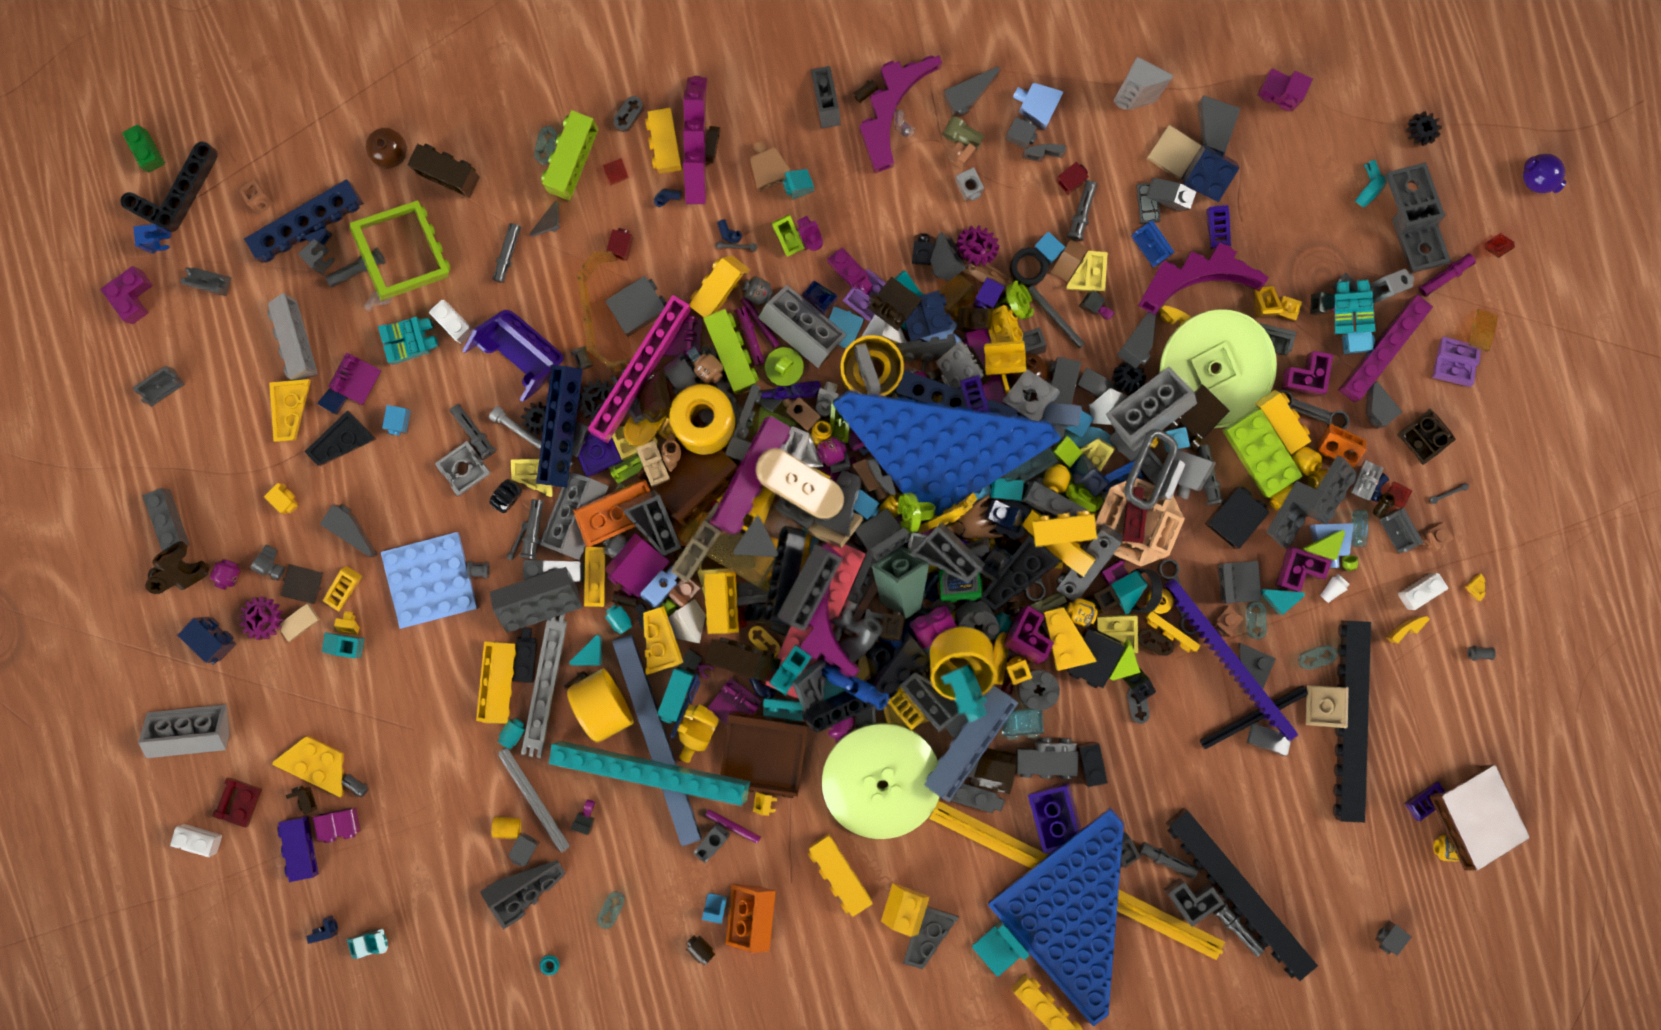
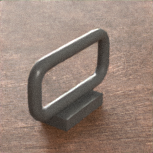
(1168, 477)

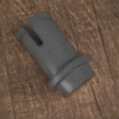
(1475, 653)
(355, 785)

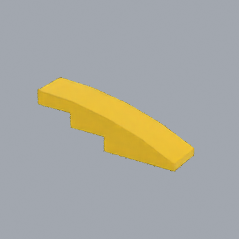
(1068, 552)

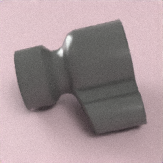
(265, 564)

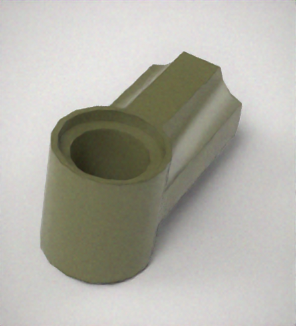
(959, 132)
(1052, 602)

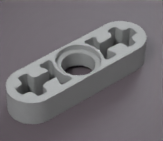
(867, 369)

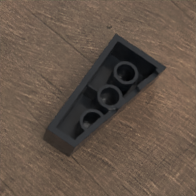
(1019, 573)

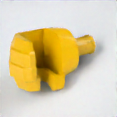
(696, 730)

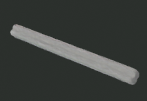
(533, 799)

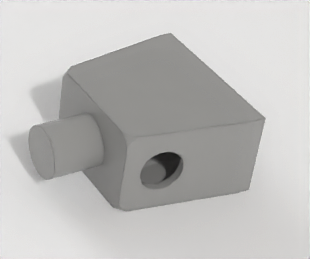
(1397, 283)
(1194, 473)

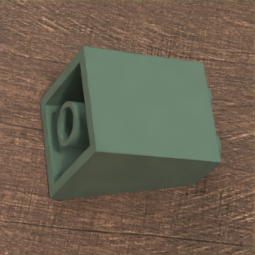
(901, 581)

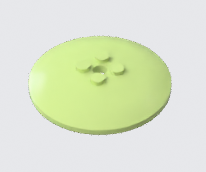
(1238, 346)
(874, 755)

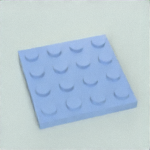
(429, 580)

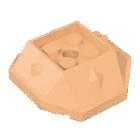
(1161, 526)

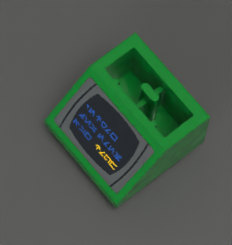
(954, 588)

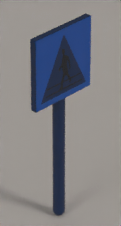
(691, 694)

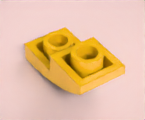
(1171, 315)

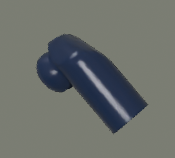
(665, 195)
(728, 234)
(1377, 492)
(931, 588)
(761, 689)

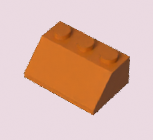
(750, 918)

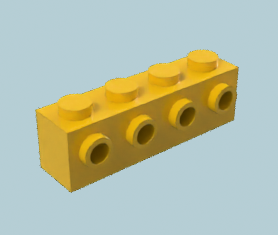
(495, 682)
(840, 874)
(1043, 1005)

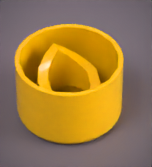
(881, 350)
(688, 404)
(963, 643)
(599, 706)

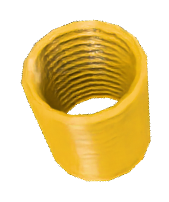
(506, 827)

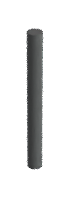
(1056, 317)

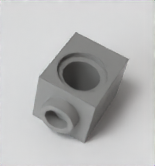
(969, 176)

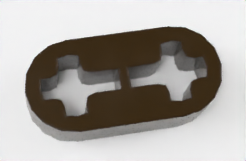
(712, 144)
(1157, 638)

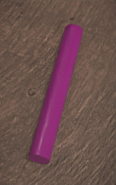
(763, 327)
(732, 826)

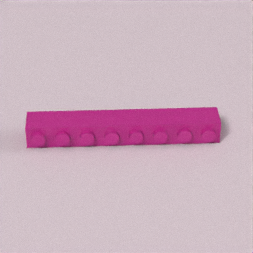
(639, 369)

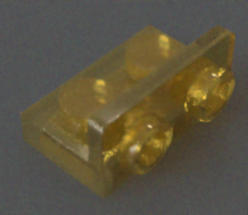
(958, 294)

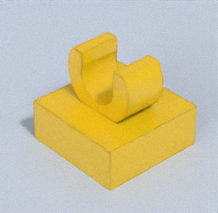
(1290, 308)
(347, 624)
(762, 804)

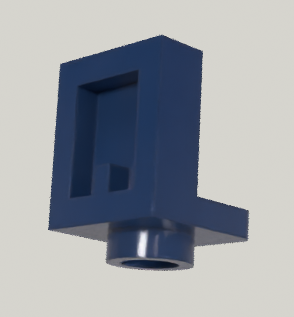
(322, 933)

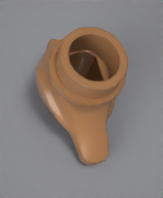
(670, 452)

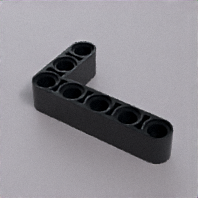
(177, 191)
(783, 577)
(844, 704)

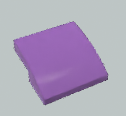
(859, 300)
(1456, 362)

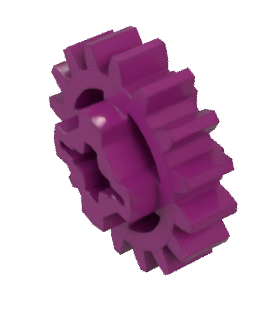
(977, 245)
(261, 609)

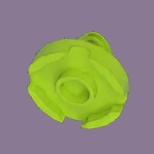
(1018, 299)
(784, 366)
(1080, 495)
(914, 511)

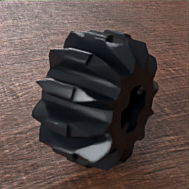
(1430, 131)
(1128, 378)
(531, 416)
(505, 496)

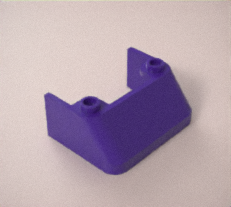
(520, 345)

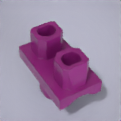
(810, 234)

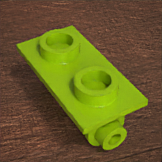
(626, 469)

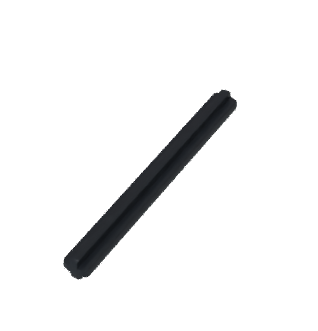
(1251, 718)

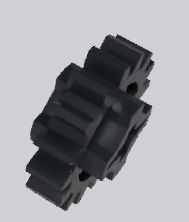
(602, 392)

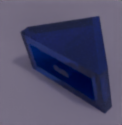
(820, 297)

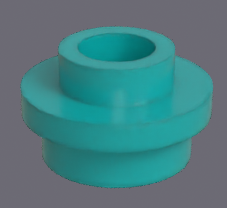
(543, 965)

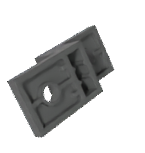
(1418, 217)
(1312, 502)

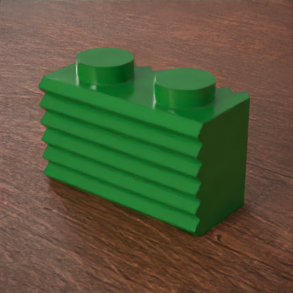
(143, 148)

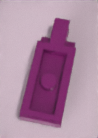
(850, 271)

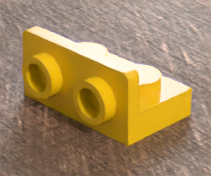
(1005, 326)
(1005, 357)

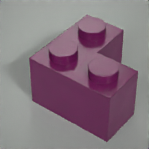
(1284, 89)
(123, 294)
(1313, 378)
(1298, 565)
(1024, 636)

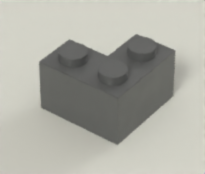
(1193, 905)

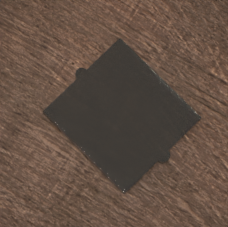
(302, 584)

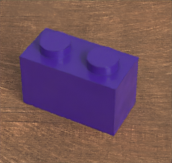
(988, 294)

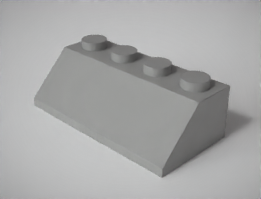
(1141, 85)
(802, 326)
(292, 338)
(1151, 407)
(562, 530)
(185, 731)

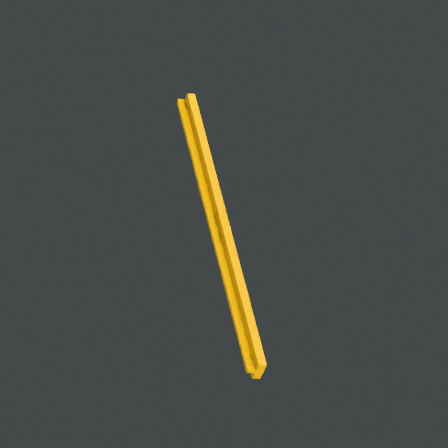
(1030, 856)

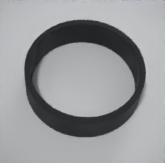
(1156, 591)

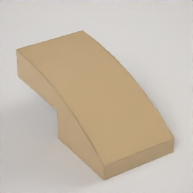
(653, 463)
(298, 622)

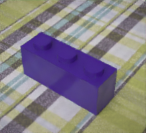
(298, 848)

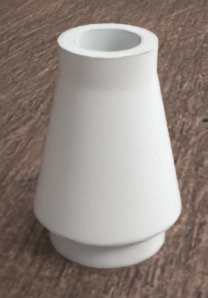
(1334, 588)

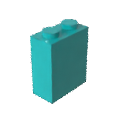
(675, 695)

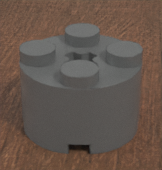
(681, 374)
(977, 616)
(1047, 696)

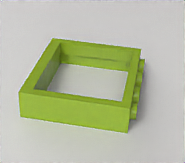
(406, 286)

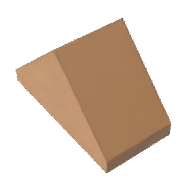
(1069, 260)

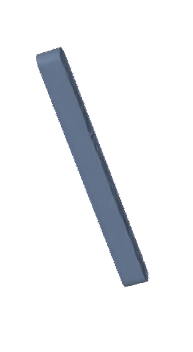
(655, 734)

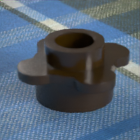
(1014, 607)

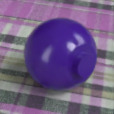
(1544, 174)

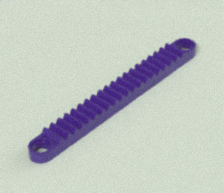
(1230, 660)

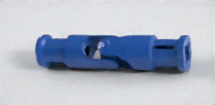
(865, 692)

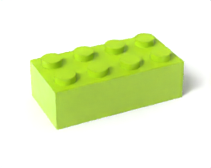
(569, 155)
(729, 349)
(1262, 453)

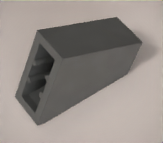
(1216, 122)

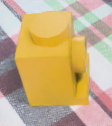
(282, 499)
(1016, 667)

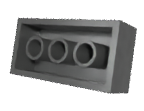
(535, 599)

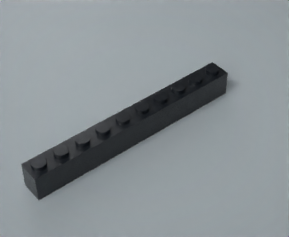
(1353, 741)
(1241, 894)

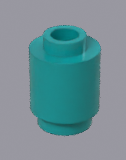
(618, 619)
(1003, 623)
(511, 733)

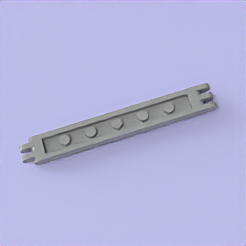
(544, 686)

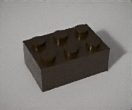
(444, 169)
(742, 659)

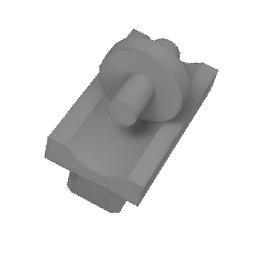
(825, 399)
(1366, 480)

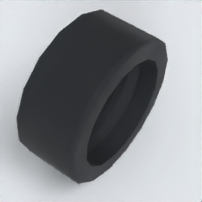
(1029, 252)

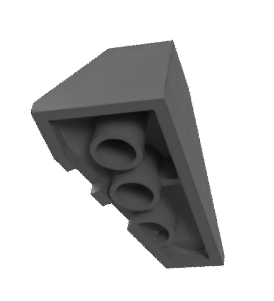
(514, 894)

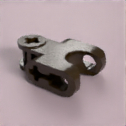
(172, 571)

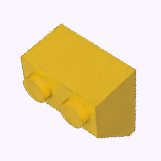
(905, 910)

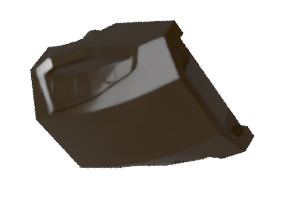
(655, 398)
(1427, 436)
(995, 771)

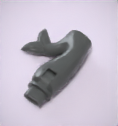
(868, 633)

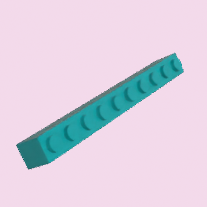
(649, 772)

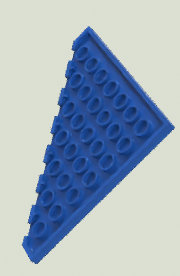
(939, 448)
(1069, 912)

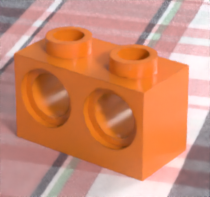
(1344, 442)

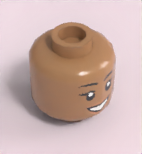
(708, 368)

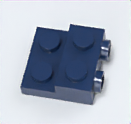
(928, 317)

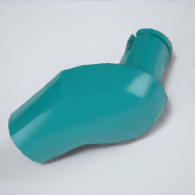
(1375, 185)

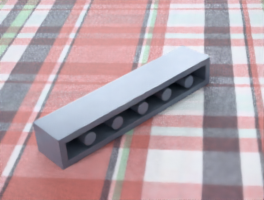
(970, 745)

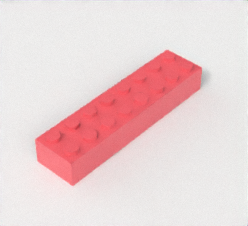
(838, 593)

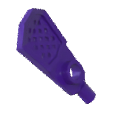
(802, 390)

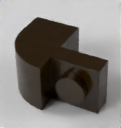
(974, 319)

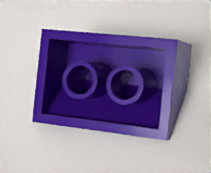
(1054, 815)

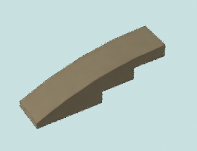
(697, 549)

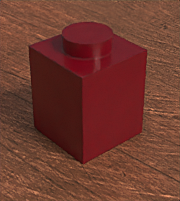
(1072, 178)
(620, 243)

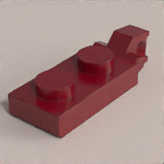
(1135, 519)

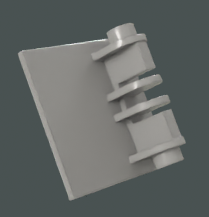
(958, 365)

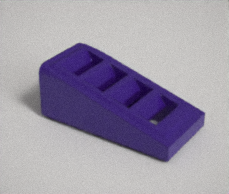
(1224, 209)
(980, 407)
(1411, 804)

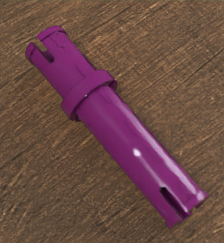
(1454, 270)
(746, 328)

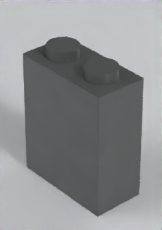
(636, 305)

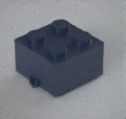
(1210, 173)
(207, 639)

